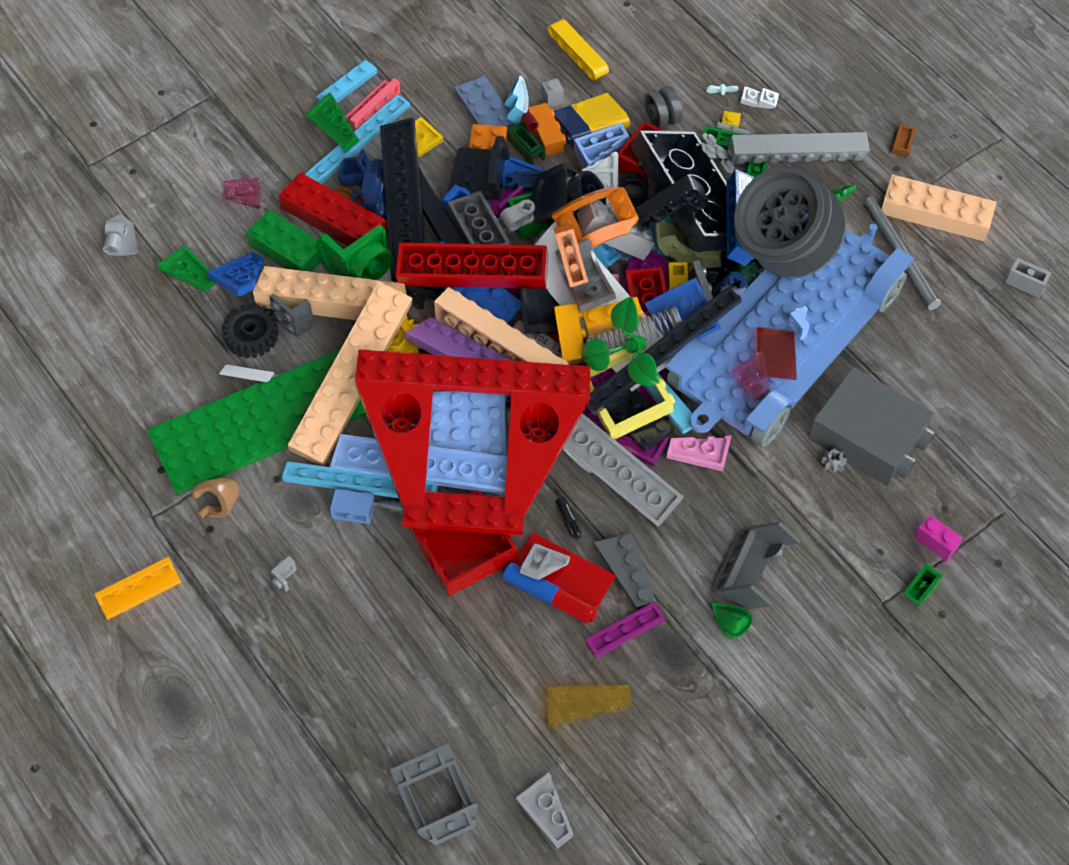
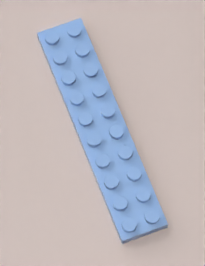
(444, 465)

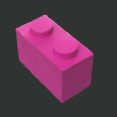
(938, 538)

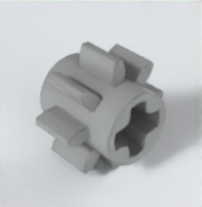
(833, 460)

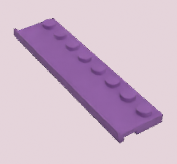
(445, 341)

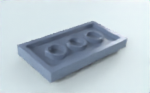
(483, 103)

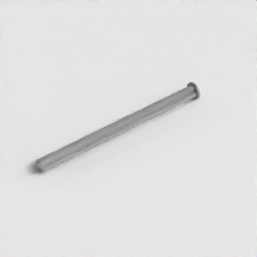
(895, 242)

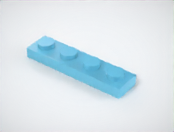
(350, 81)

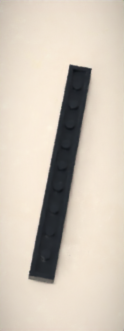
(666, 347)

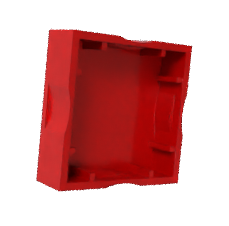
(464, 557)

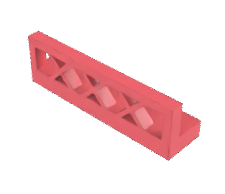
(373, 102)

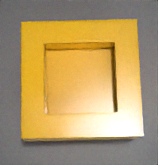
(731, 118)

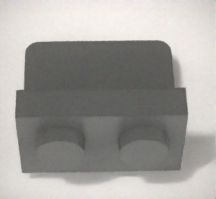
(296, 320)

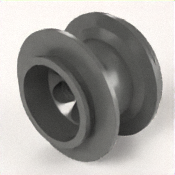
(775, 206)

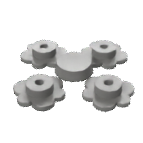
(713, 149)

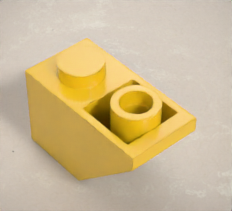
(677, 274)

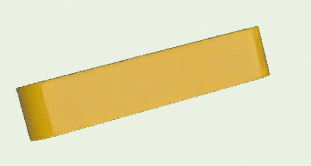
(578, 49)

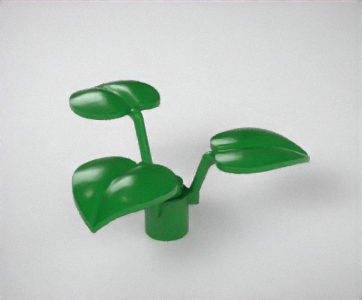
(624, 317)

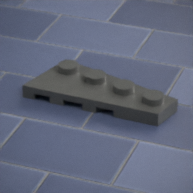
(625, 562)

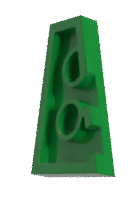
(187, 268)

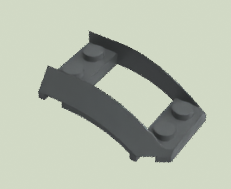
(423, 766)

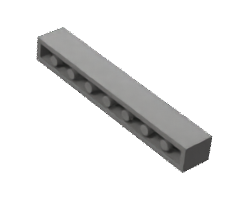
(798, 147)

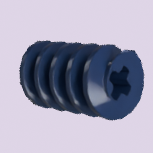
(736, 282)

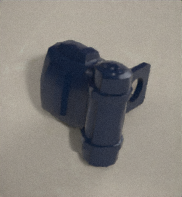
(354, 168)
(372, 195)

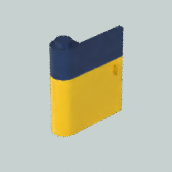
(590, 117)

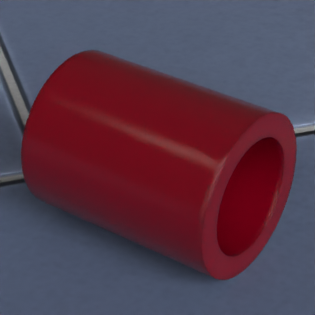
(529, 121)

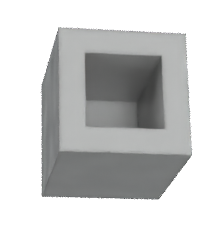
(553, 93)

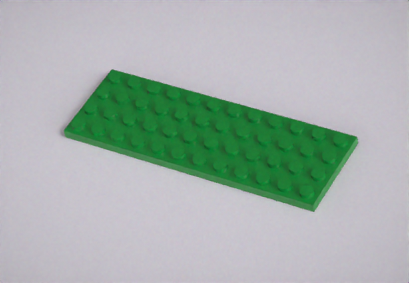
(239, 426)

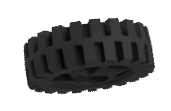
(250, 331)

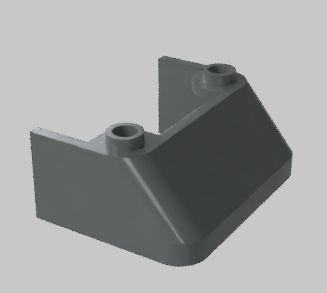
(747, 561)

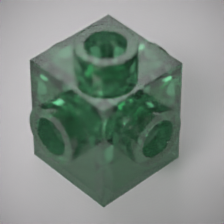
(750, 271)

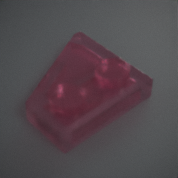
(243, 191)
(753, 376)

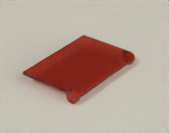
(778, 352)

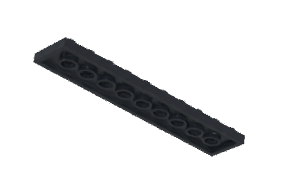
(401, 186)

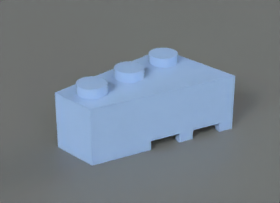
(600, 144)

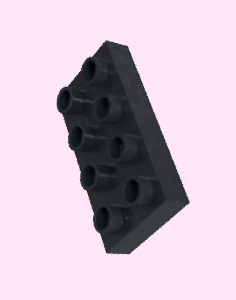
(677, 154)

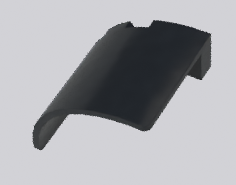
(538, 311)

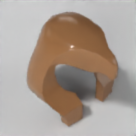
(227, 492)

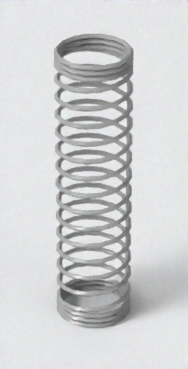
(674, 318)

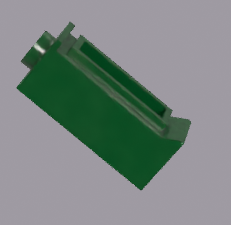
(528, 154)

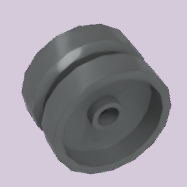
(663, 107)

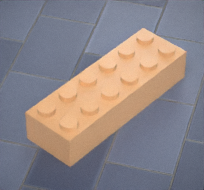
(938, 207)

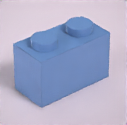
(352, 506)

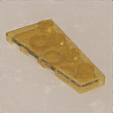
(580, 702)

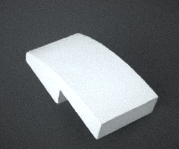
(759, 99)

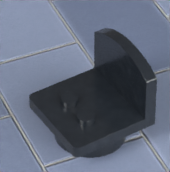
(481, 169)
(559, 187)

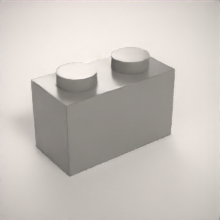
(1028, 277)

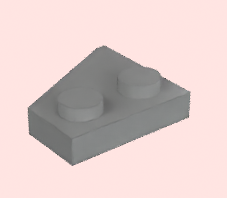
(542, 562)

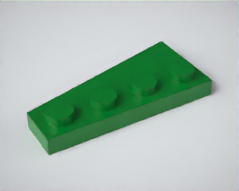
(332, 121)

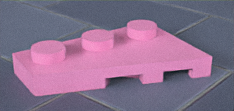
(700, 452)

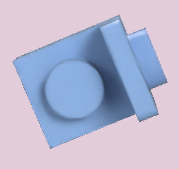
(798, 322)

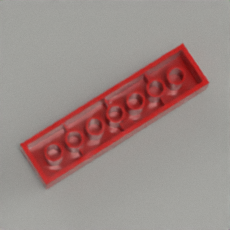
(472, 265)

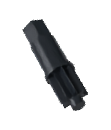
(570, 520)

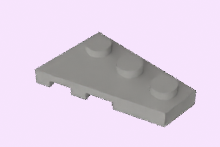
(545, 810)

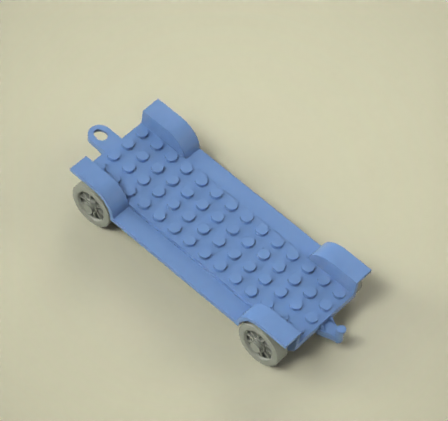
(838, 305)

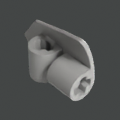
(120, 237)

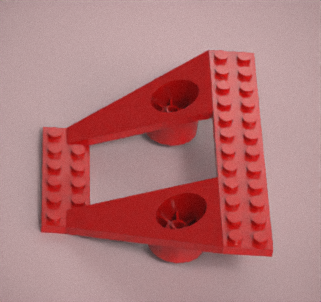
(400, 391)

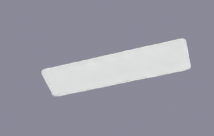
(246, 373)

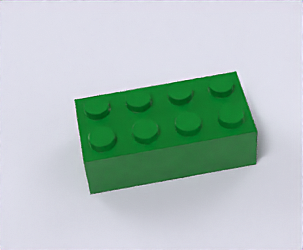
(284, 243)

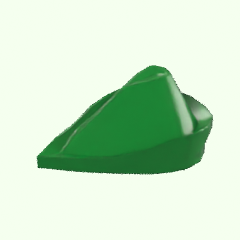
(731, 619)

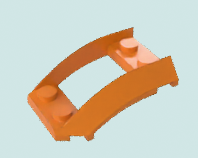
(622, 208)

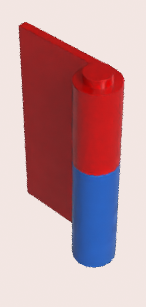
(571, 589)

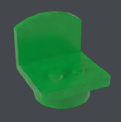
(362, 259)

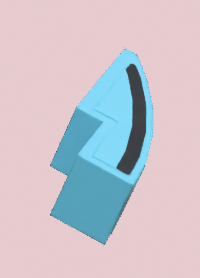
(517, 101)

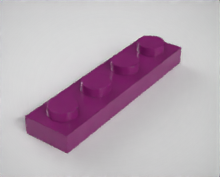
(624, 630)

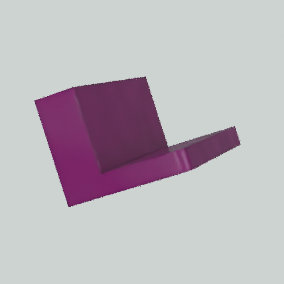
(499, 205)

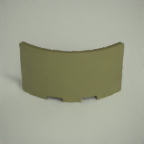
(673, 244)

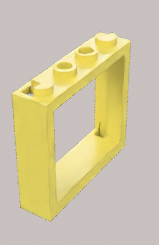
(640, 419)

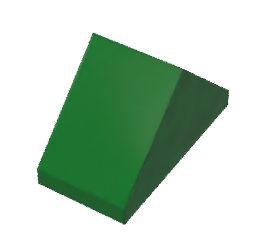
(923, 584)

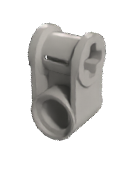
(517, 216)

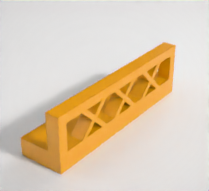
(138, 589)

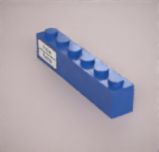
(734, 187)

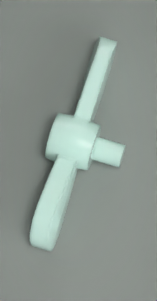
(721, 88)

